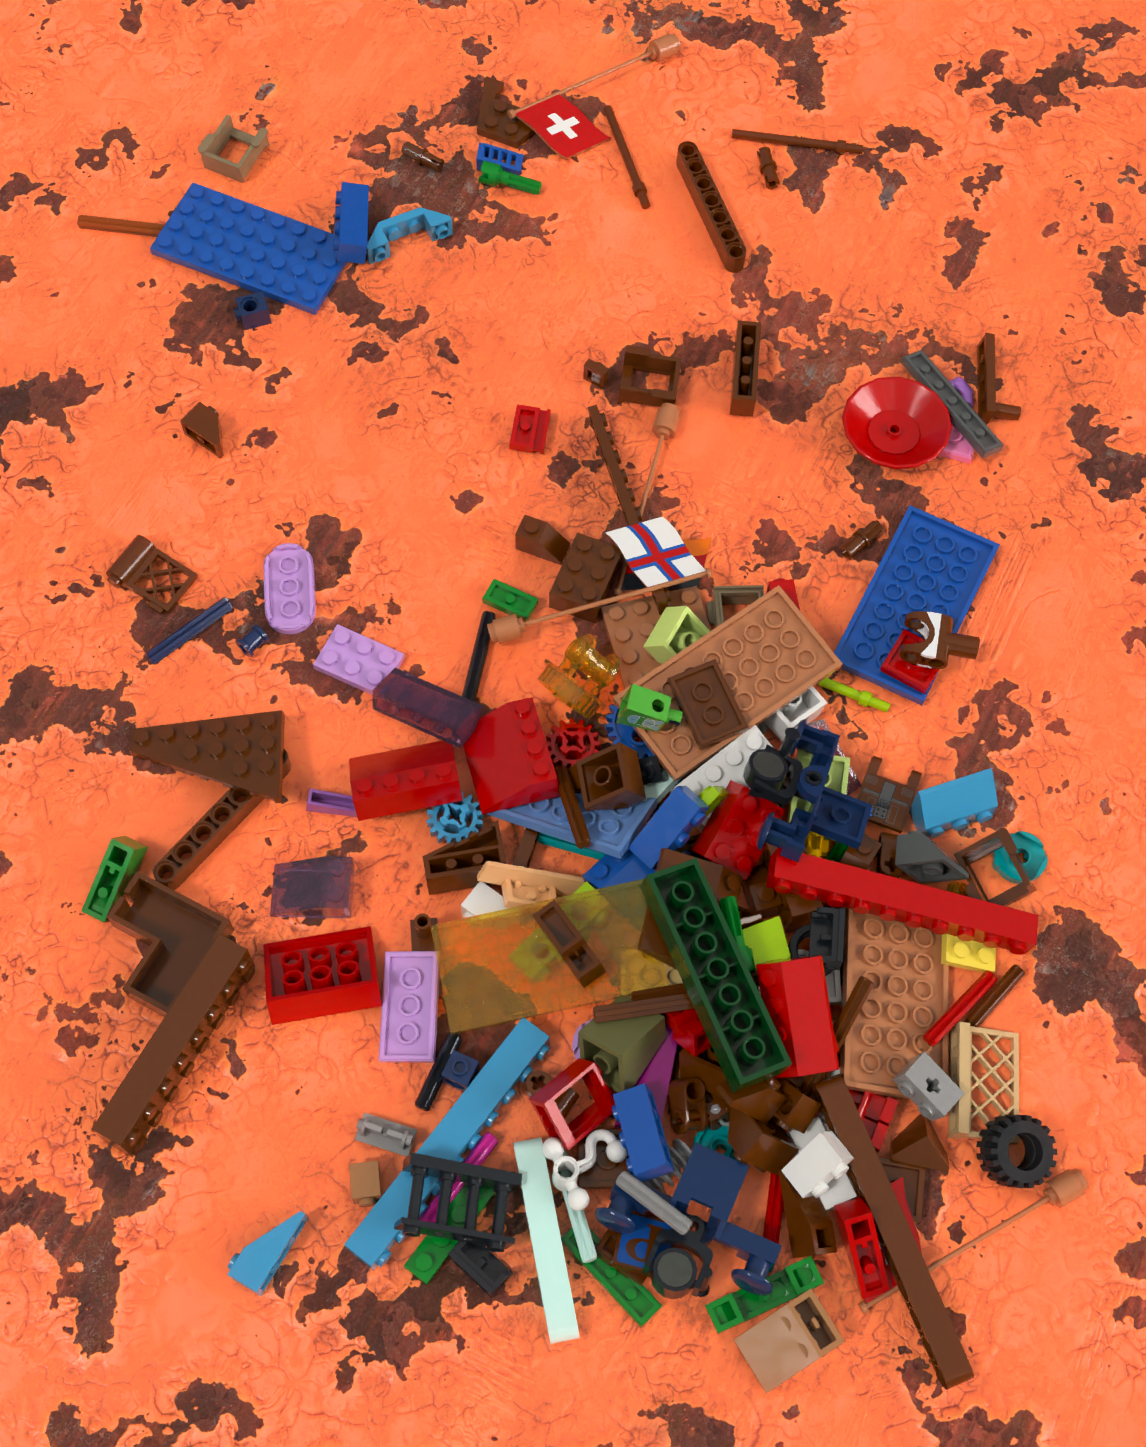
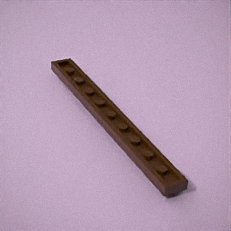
(619, 478)

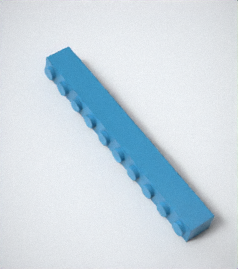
(452, 1138)

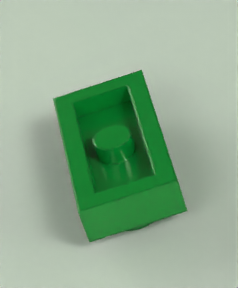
(510, 600)

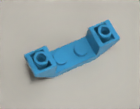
(436, 224)

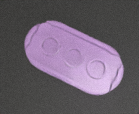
(289, 589)

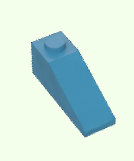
(262, 1258)

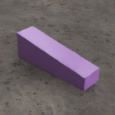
(330, 803)

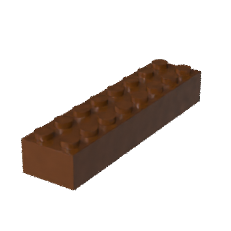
(175, 1046)

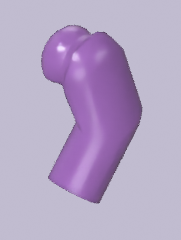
(964, 389)

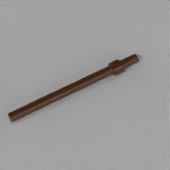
(839, 146)
(638, 186)

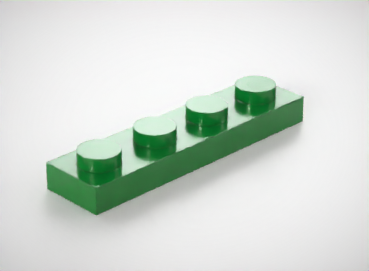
(434, 1250)

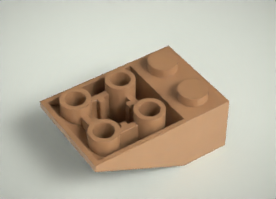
(788, 1340)

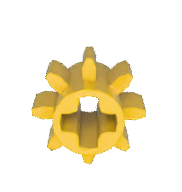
(816, 845)

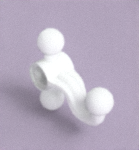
(553, 1149)

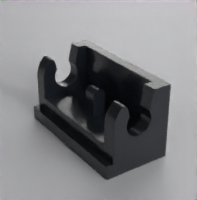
(827, 936)
(480, 1266)

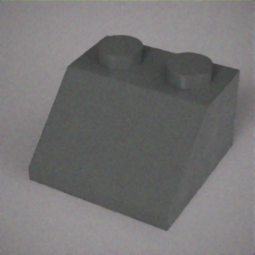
(926, 860)

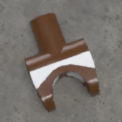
(938, 642)

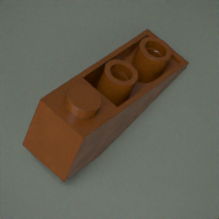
(807, 1222)

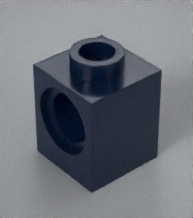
(252, 311)
(459, 1071)

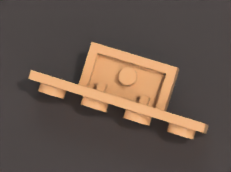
(527, 885)

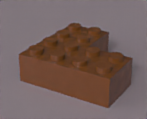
(177, 937)

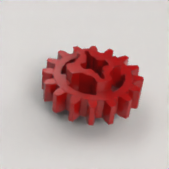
(571, 735)

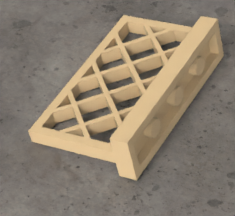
(961, 1074)

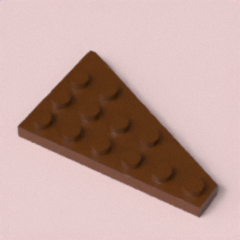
(231, 750)

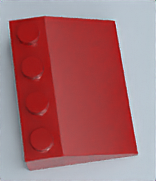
(510, 758)
(404, 780)
(321, 975)

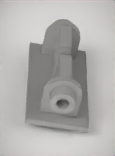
(385, 1134)

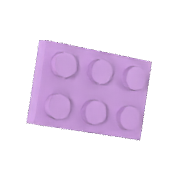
(357, 659)

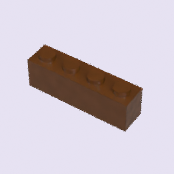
(745, 368)

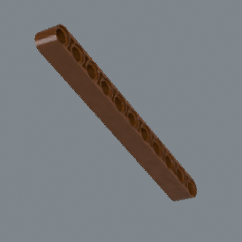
(894, 1235)

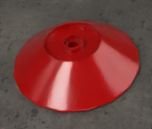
(902, 407)

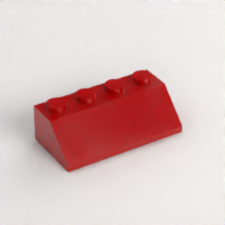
(801, 1013)

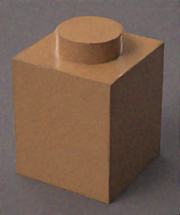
(365, 1183)

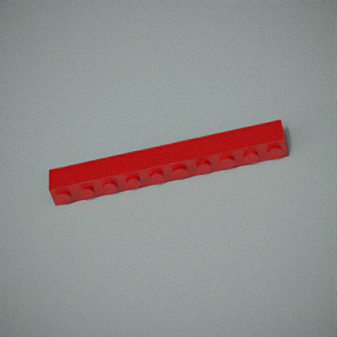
(904, 902)

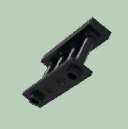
(475, 1178)

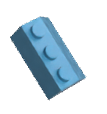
(955, 804)

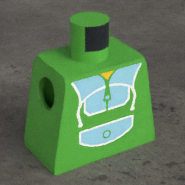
(647, 709)

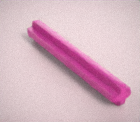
(475, 1157)

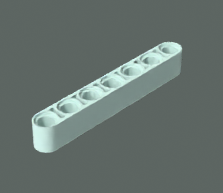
(546, 1241)

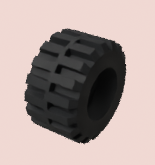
(1037, 1156)

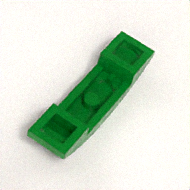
(744, 1306)

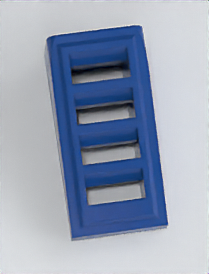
(489, 153)

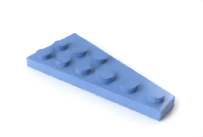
(609, 829)

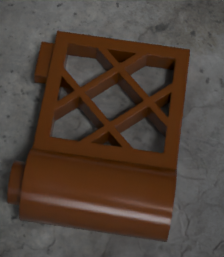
(133, 566)

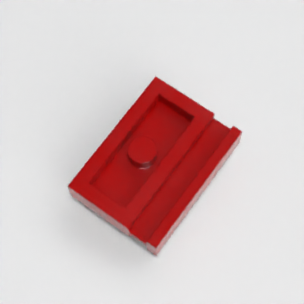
(529, 429)

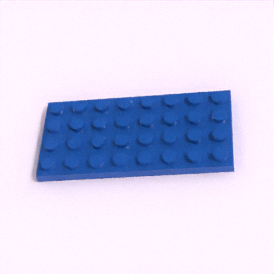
(250, 248)
(925, 570)

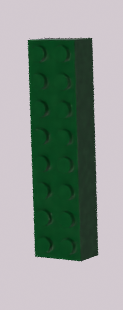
(715, 975)

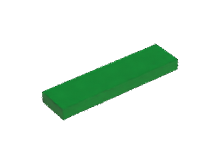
(628, 1294)

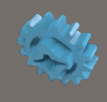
(446, 826)

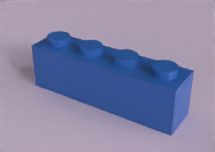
(352, 223)

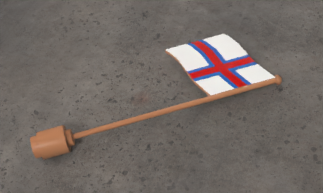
(652, 553)

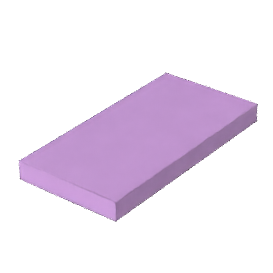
(409, 1007)

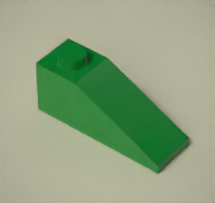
(114, 874)

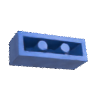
(669, 825)
(642, 1133)

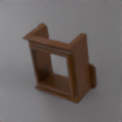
(641, 359)
(983, 848)

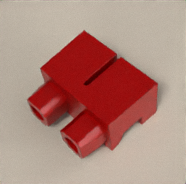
(688, 1031)
(875, 1113)

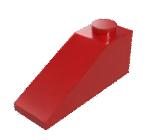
(862, 1247)

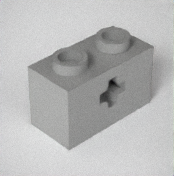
(924, 1073)

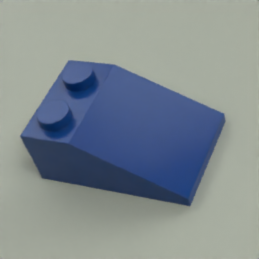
(615, 871)

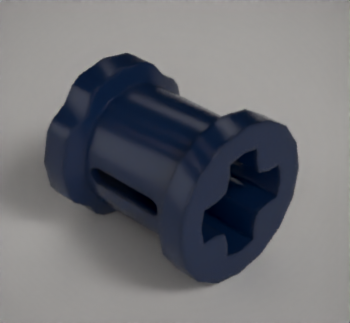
(252, 640)

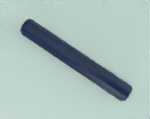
(189, 630)

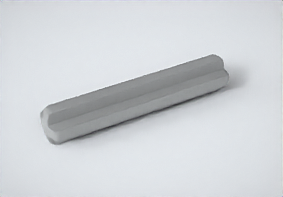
(654, 1202)

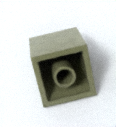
(622, 1046)

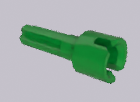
(494, 175)
(732, 917)

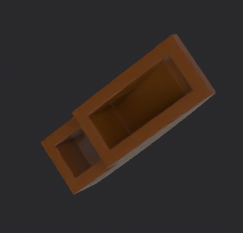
(569, 943)

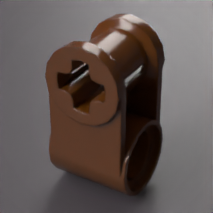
(887, 855)
(564, 1101)
(687, 1103)

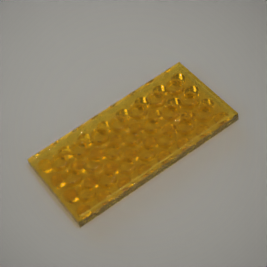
(507, 969)

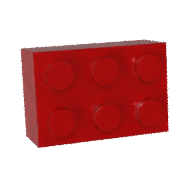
(733, 830)

